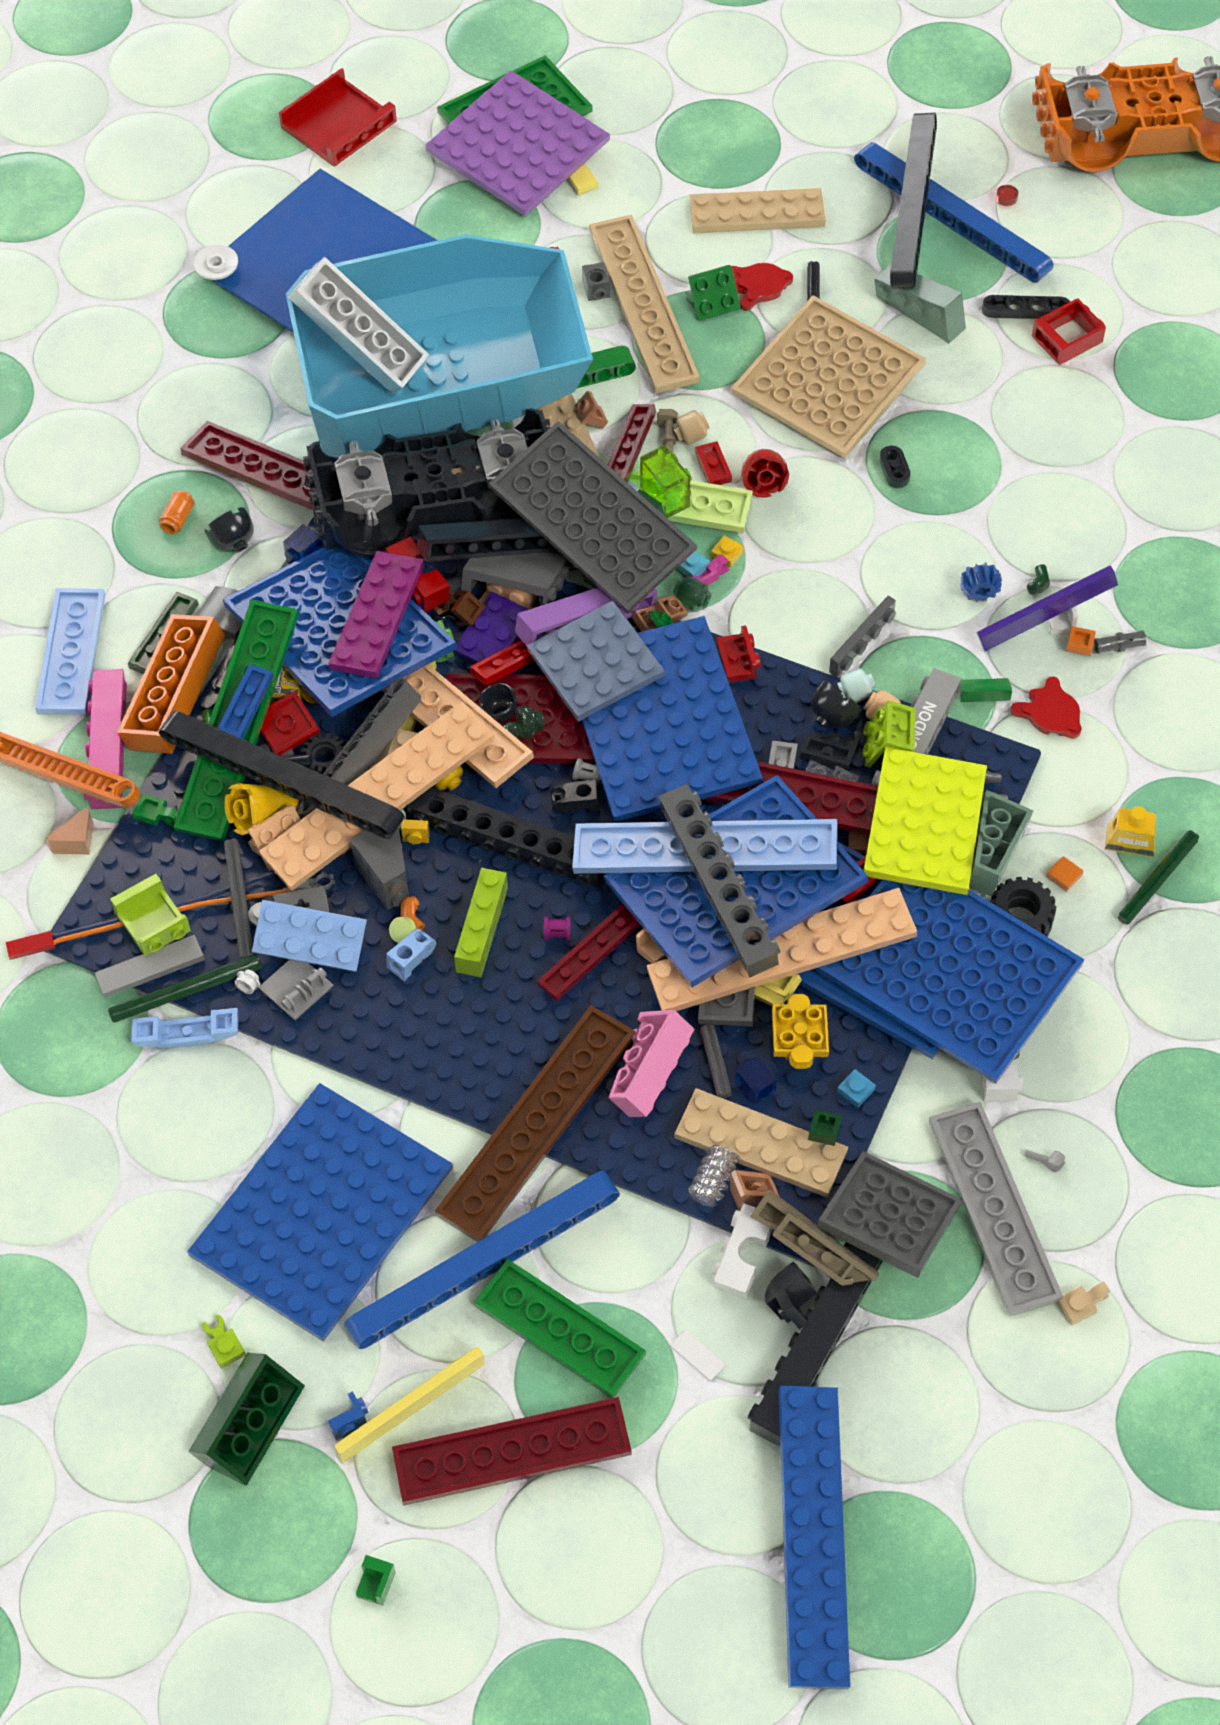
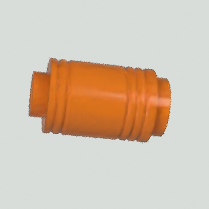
(176, 512)

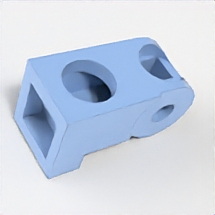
(410, 953)

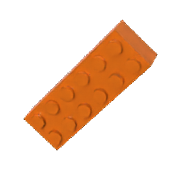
(171, 680)

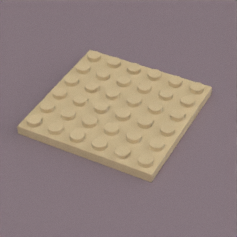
(828, 376)

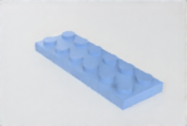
(70, 651)

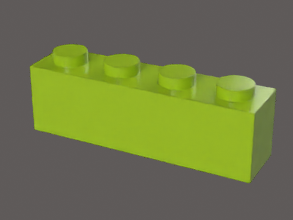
(481, 922)

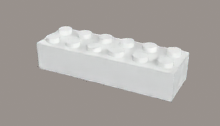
(358, 325)

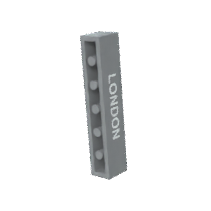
(932, 709)

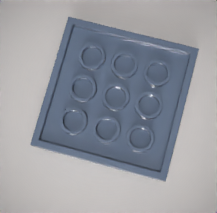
(595, 660)

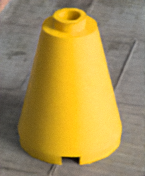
(252, 804)

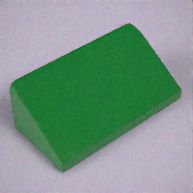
(985, 690)

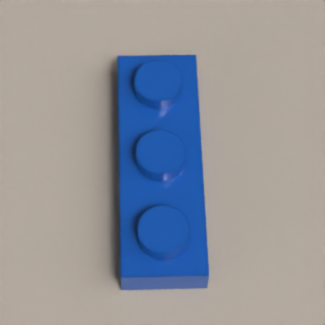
(246, 701)

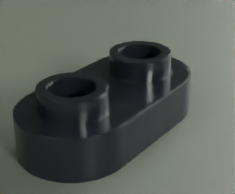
(896, 471)

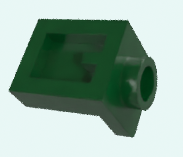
(825, 1127)

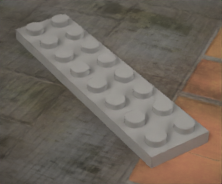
(995, 1209)

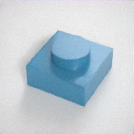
(856, 1088)

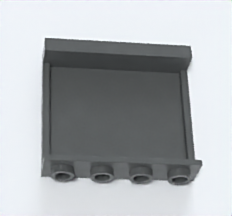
(531, 573)

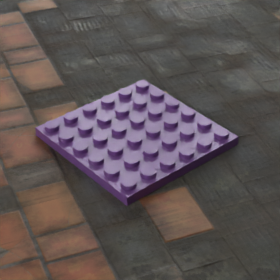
(517, 143)

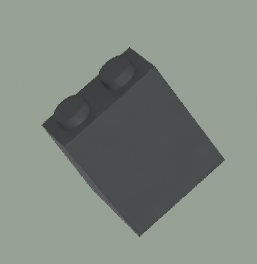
(381, 866)

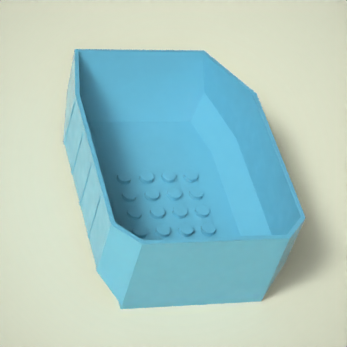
(487, 313)

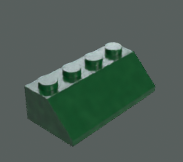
(247, 1417)

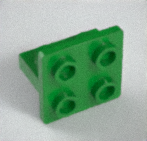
(713, 292)

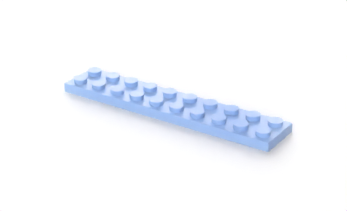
(751, 844)

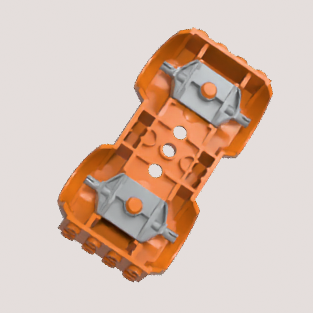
(1129, 113)

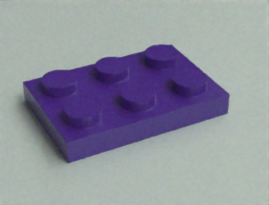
(491, 630)

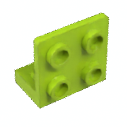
(891, 728)

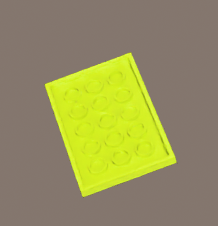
(925, 821)

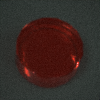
(1007, 195)

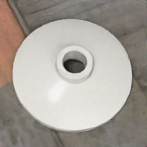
(215, 262)

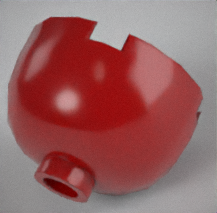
(764, 472)

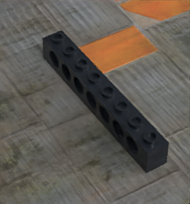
(499, 825)

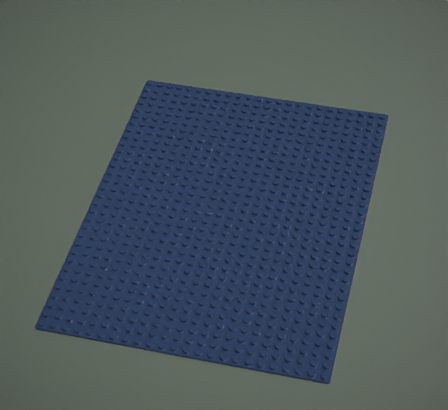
(478, 1041)

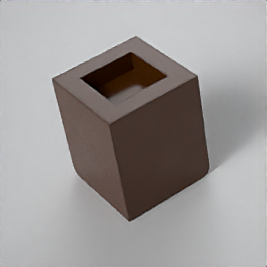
(466, 608)

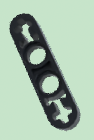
(1025, 302)

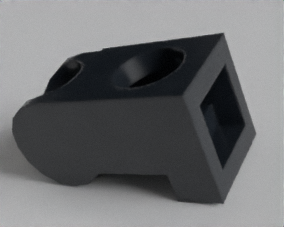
(575, 797)

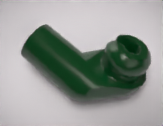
(1041, 581)

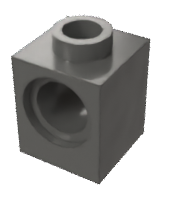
(596, 281)

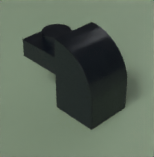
(788, 1292)

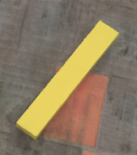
(409, 1404)

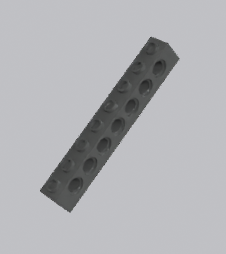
(753, 957)

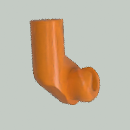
(408, 909)

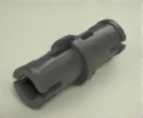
(1135, 639)

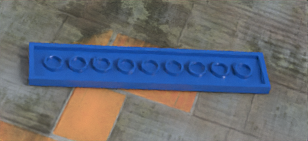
(813, 1538)

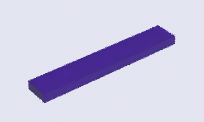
(1047, 608)

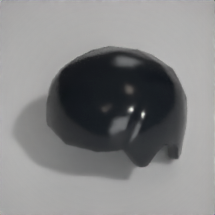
(499, 702)

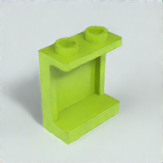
(150, 915)

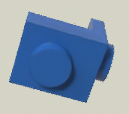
(350, 1420)

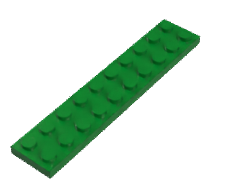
(262, 643)

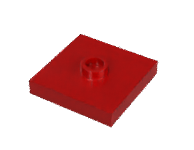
(288, 724)

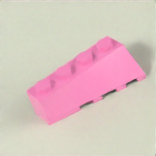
(650, 1061)

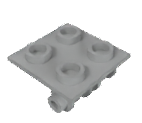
(296, 987)

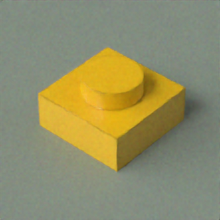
(729, 548)
(415, 831)

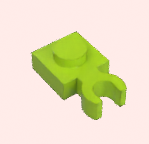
(224, 1345)

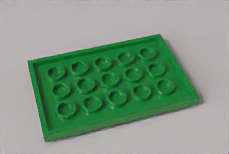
(539, 73)

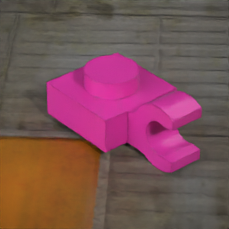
(716, 567)

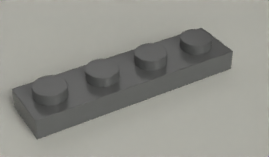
(860, 638)

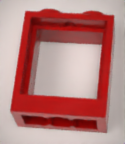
(1055, 345)

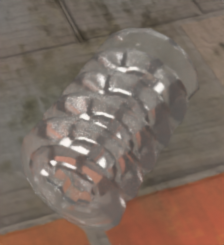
(713, 1175)

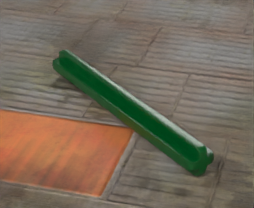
(1158, 877)

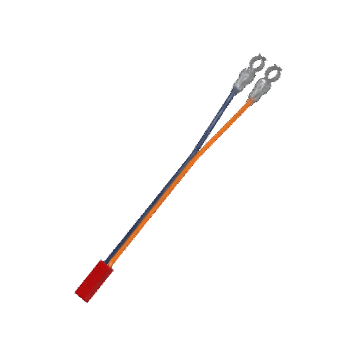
(45, 941)

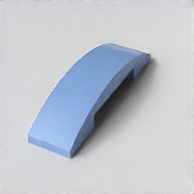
(186, 1031)

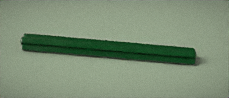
(183, 989)

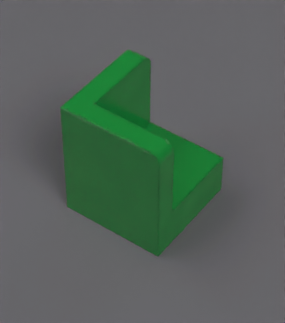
(375, 1580)

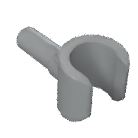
(1053, 1163)

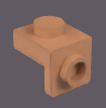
(590, 411)

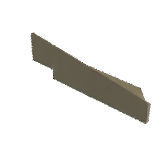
(811, 1242)

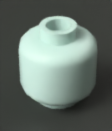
(857, 685)

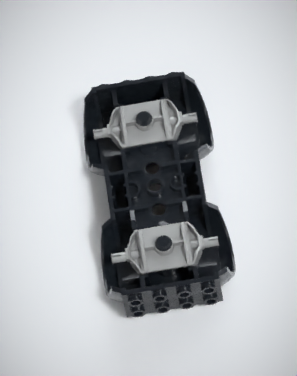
(370, 504)

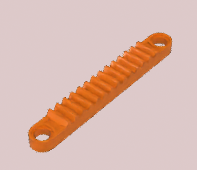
(67, 771)

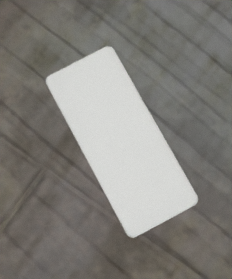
(698, 1355)

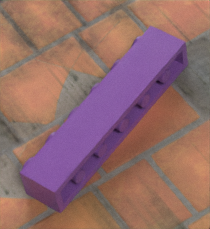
(549, 617)

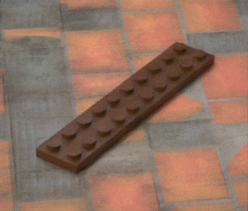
(534, 1124)

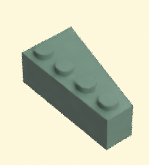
(928, 304)
(998, 836)

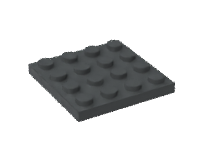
(889, 1214)

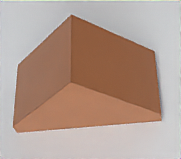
(73, 836)
(750, 1187)

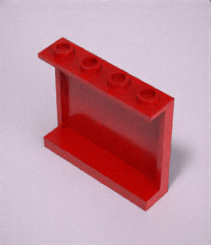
(336, 118)

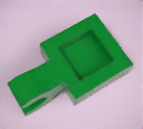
(153, 809)

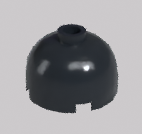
(231, 531)
(833, 707)

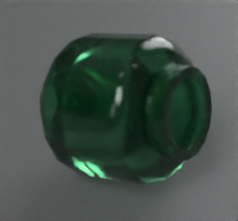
(692, 594)

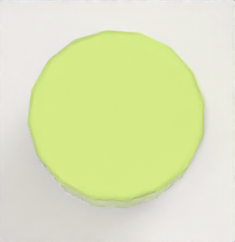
(401, 928)

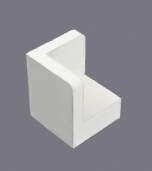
(1063, 622)

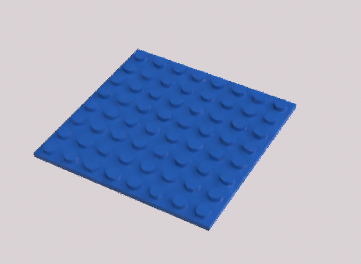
(311, 223)

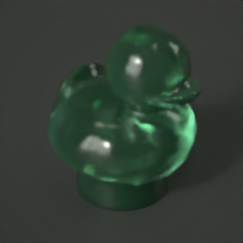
(527, 723)

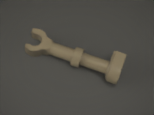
(667, 418)

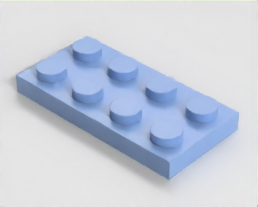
(309, 936)

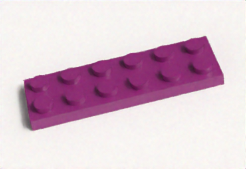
(376, 614)

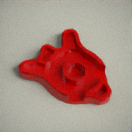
(760, 283)
(1051, 710)

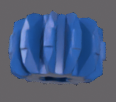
(981, 582)

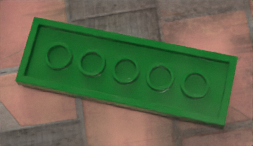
(560, 1328)

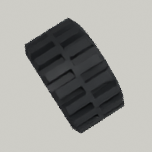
(1028, 896)

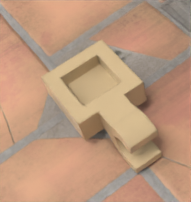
(1081, 1304)

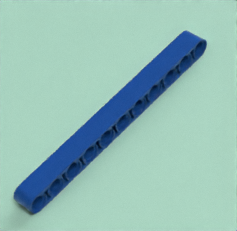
(960, 216)
(481, 1260)

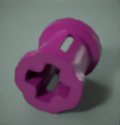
(557, 928)

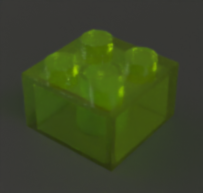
(665, 480)

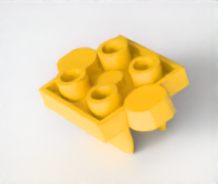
(800, 1031)

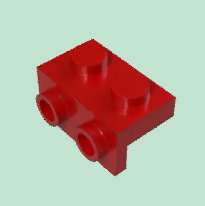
(738, 655)

